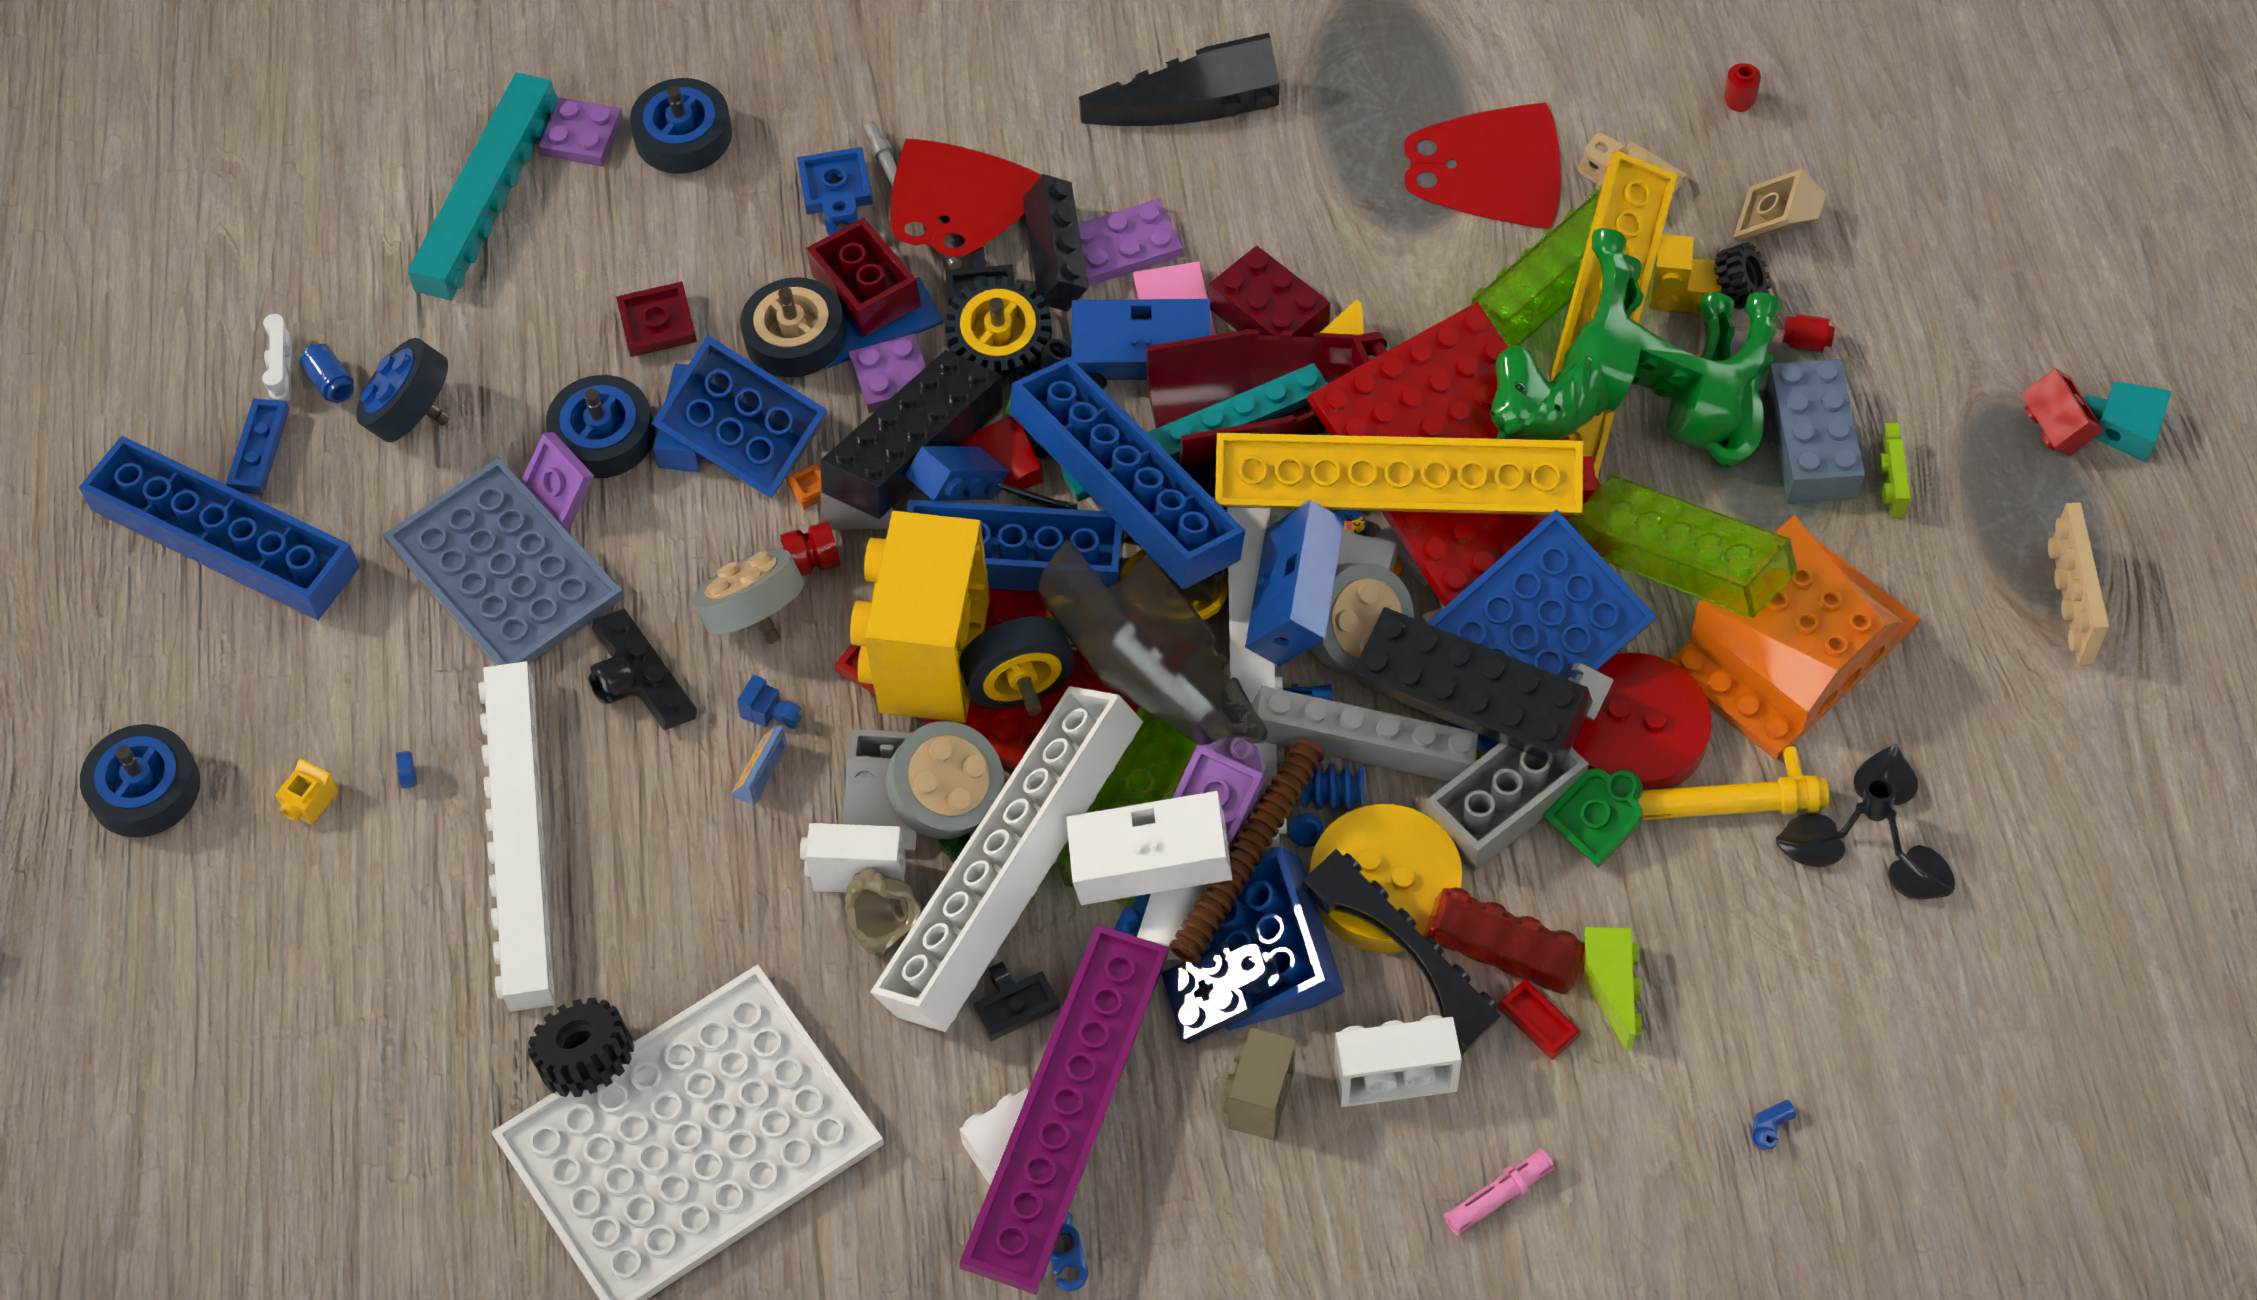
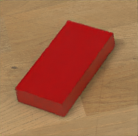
(1539, 1019)

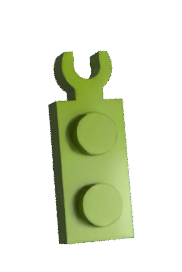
(1893, 465)

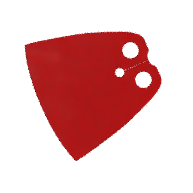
(1503, 168)
(966, 185)

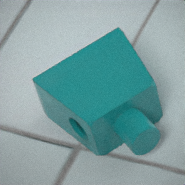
(2130, 417)

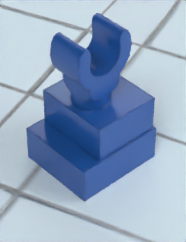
(762, 702)

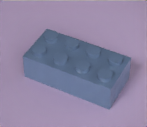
(1814, 431)

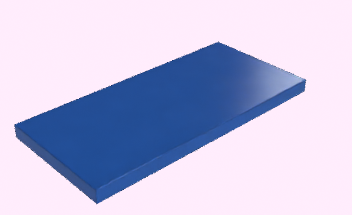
(911, 323)

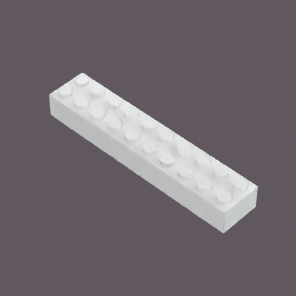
(1006, 858)

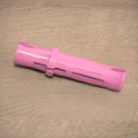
(1510, 1184)

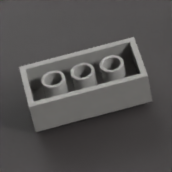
(1499, 800)

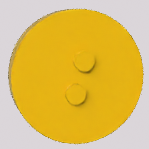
(1399, 851)

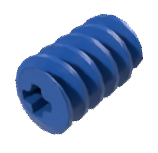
(1335, 788)

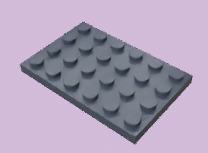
(503, 566)

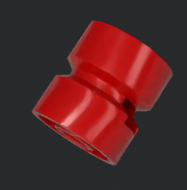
(812, 548)

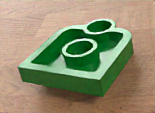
(1598, 812)

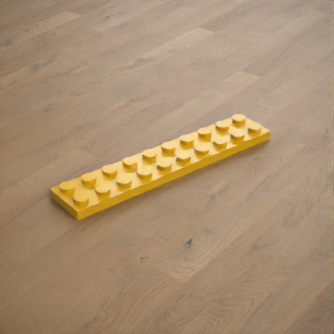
(1636, 204)
(1399, 473)

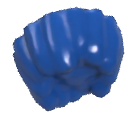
(1305, 829)

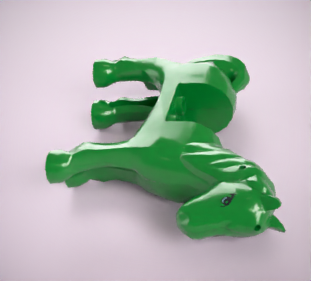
(1711, 395)

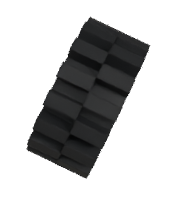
(1741, 273)

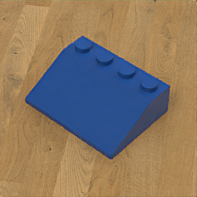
(740, 417)
(1288, 925)

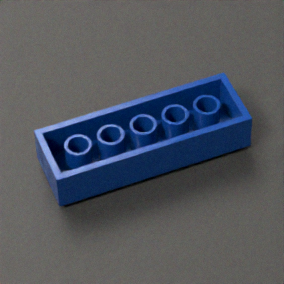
(1025, 539)

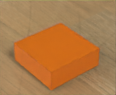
(806, 485)

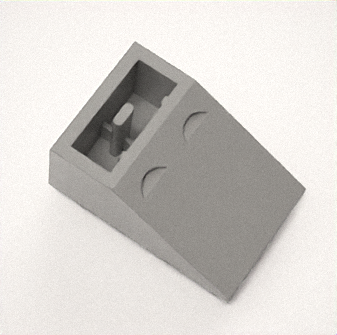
(865, 785)

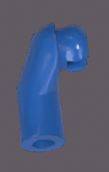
(1766, 1124)

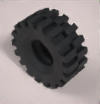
(590, 1064)

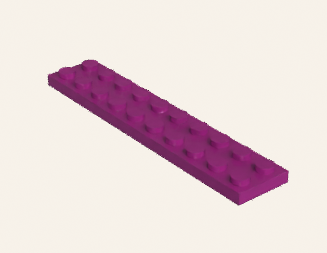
(1064, 1110)

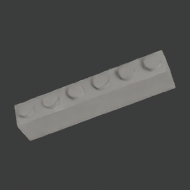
(1366, 734)

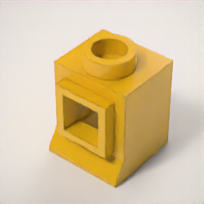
(314, 800)

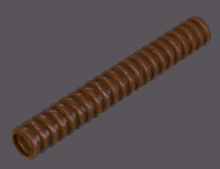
(1248, 849)

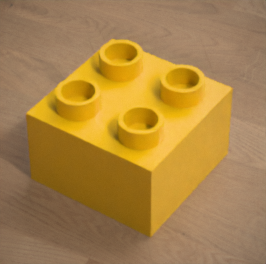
(922, 614)

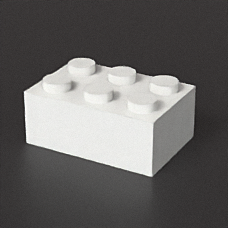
(1397, 1060)

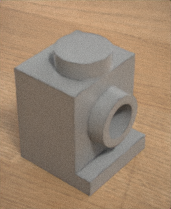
(1597, 684)

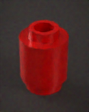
(1742, 87)
(1808, 332)

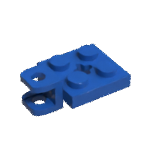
(839, 199)

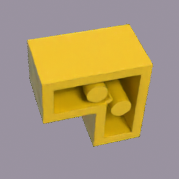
(1679, 278)

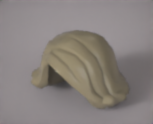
(880, 910)

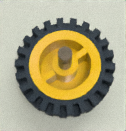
(999, 327)

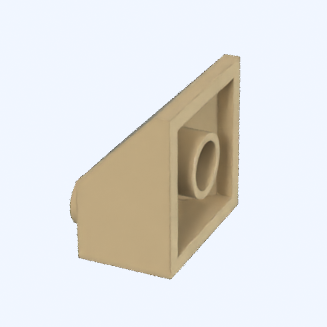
(1780, 205)

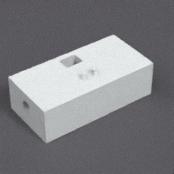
(1148, 848)

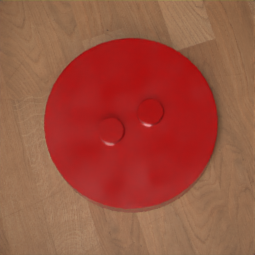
(1648, 723)

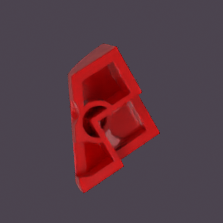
(1011, 447)

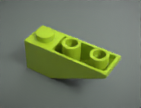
(1609, 976)

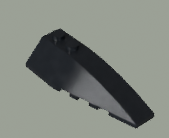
(1210, 86)

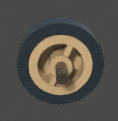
(793, 327)

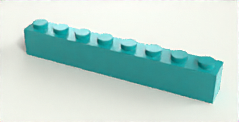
(483, 186)

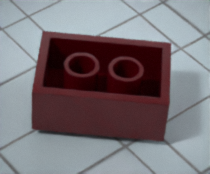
(864, 276)
(1267, 298)

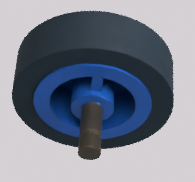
(681, 125)
(403, 391)
(603, 423)
(140, 780)

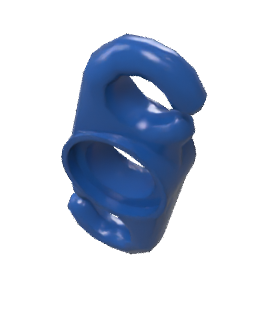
(1072, 1258)

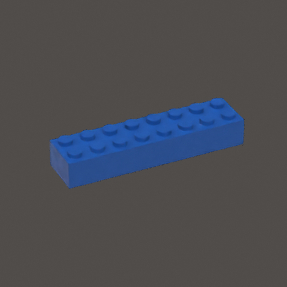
(1127, 472)
(220, 527)

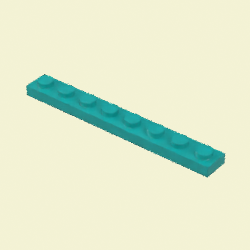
(1255, 405)

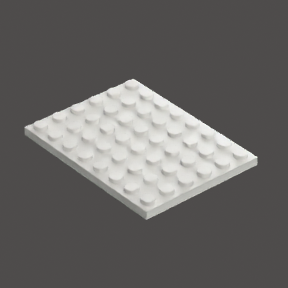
(692, 1144)

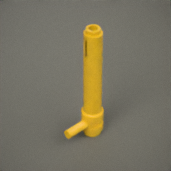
(1783, 795)

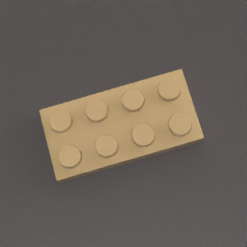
(2079, 584)

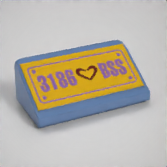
(761, 766)

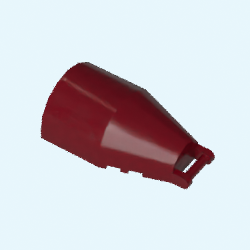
(1213, 368)

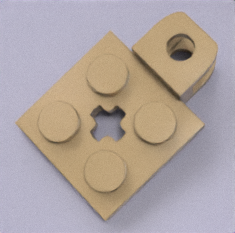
(1602, 159)

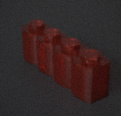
(1502, 940)

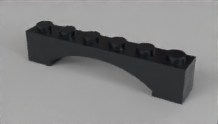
(1342, 888)

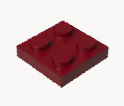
(656, 319)

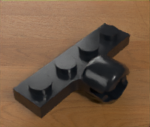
(636, 672)

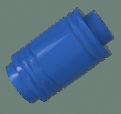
(327, 373)

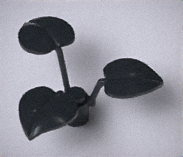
(1881, 782)

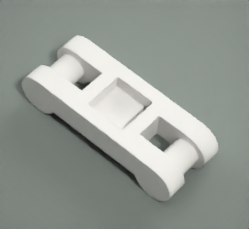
(277, 359)

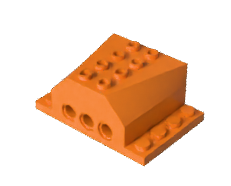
(1799, 652)

